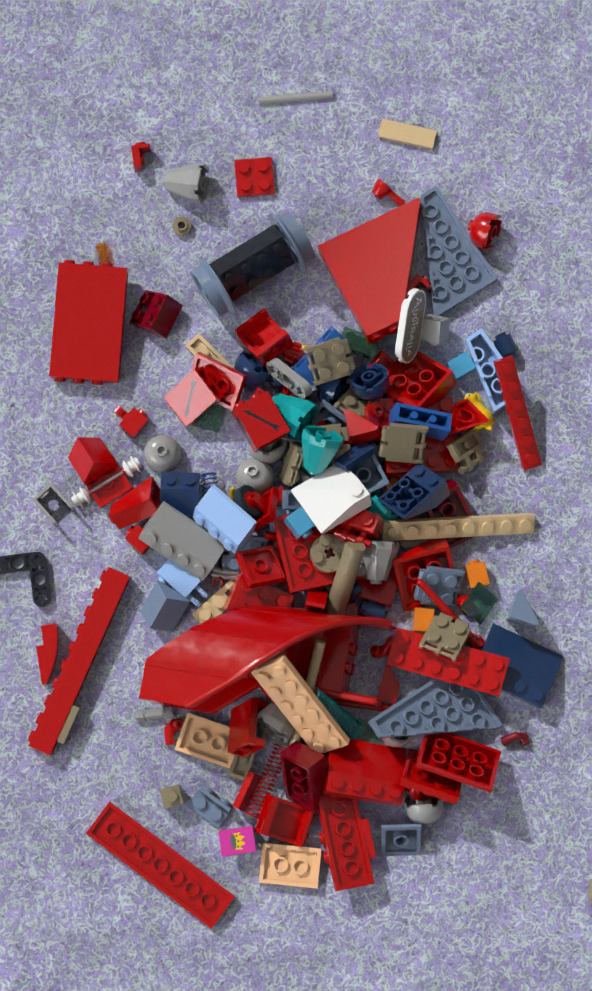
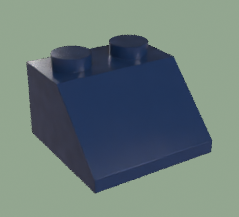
(180, 491)

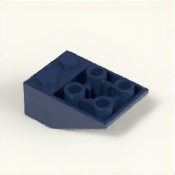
(415, 492)

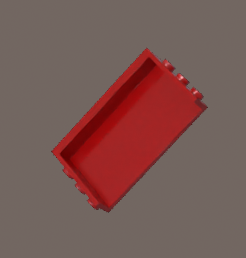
(88, 322)

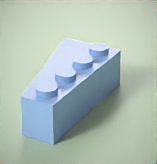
(483, 354)

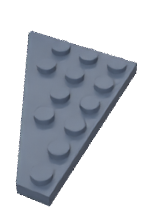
(453, 261)
(436, 710)

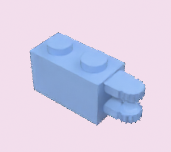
(181, 581)

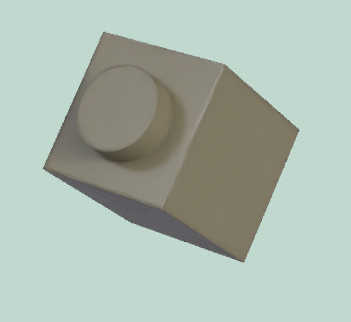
(171, 796)

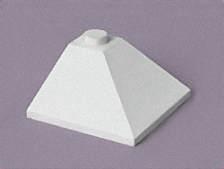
(332, 497)

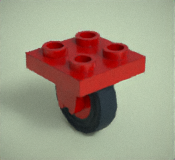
(259, 507)

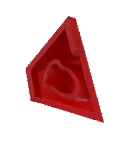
(466, 417)
(360, 428)

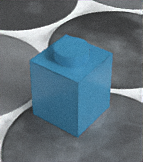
(461, 366)
(299, 523)

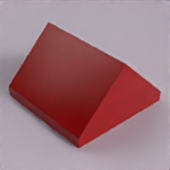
(90, 458)

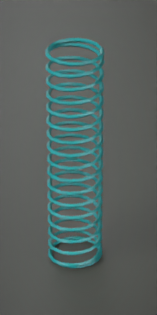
(338, 706)

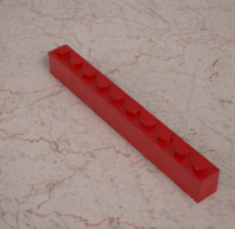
(79, 661)

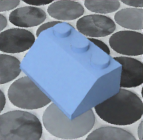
(224, 520)

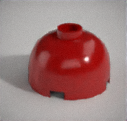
(484, 227)

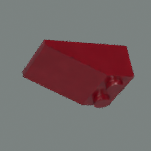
(452, 507)
(303, 774)

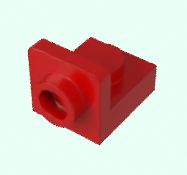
(138, 159)
(420, 281)

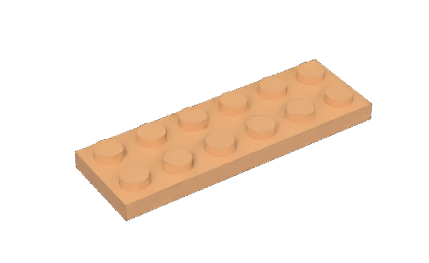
(300, 705)

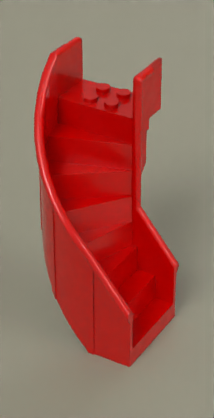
(215, 659)

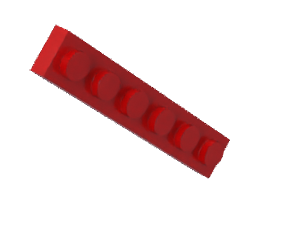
(517, 412)

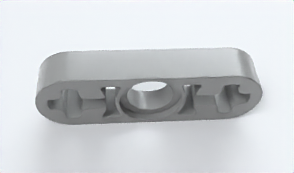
(288, 378)

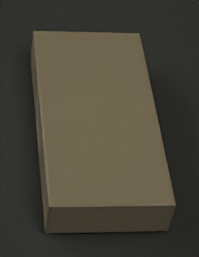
(68, 725)

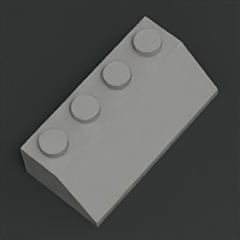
(182, 541)

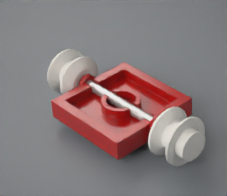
(109, 485)

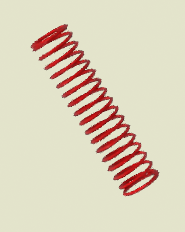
(263, 778)

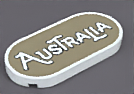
(410, 325)

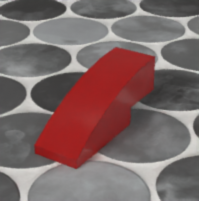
(48, 652)

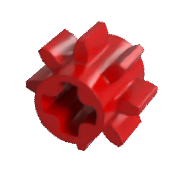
(293, 354)

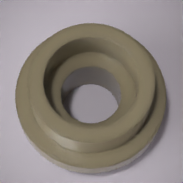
(184, 231)

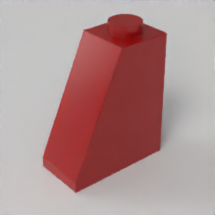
(136, 504)

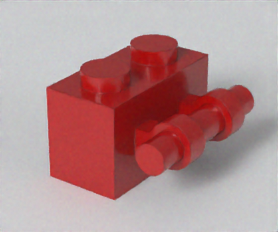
(364, 523)

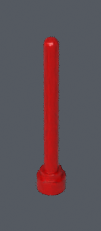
(475, 641)

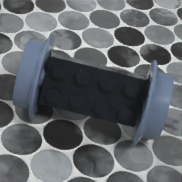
(253, 263)

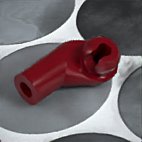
(514, 737)

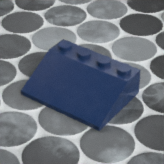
(530, 665)

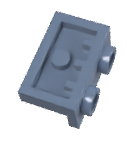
(209, 806)

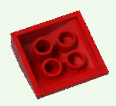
(420, 381)
(408, 565)

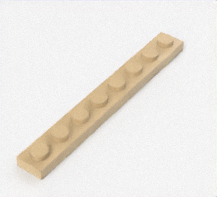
(458, 526)

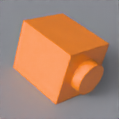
(476, 573)
(422, 619)

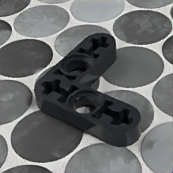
(29, 566)

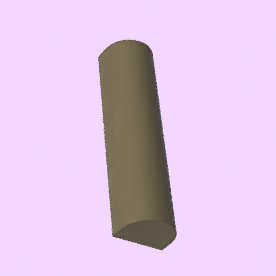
(345, 578)

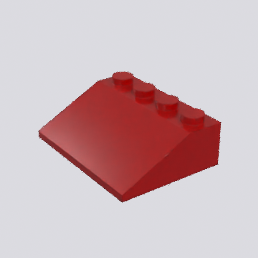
(459, 759)
(365, 773)

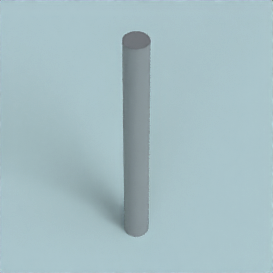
(296, 97)

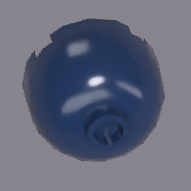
(255, 372)
(370, 381)
(332, 389)

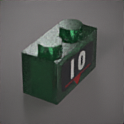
(359, 345)

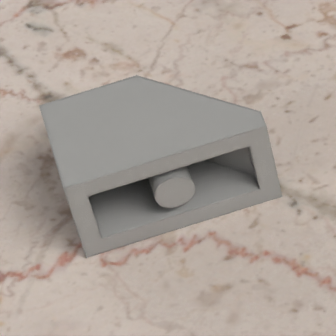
(435, 329)

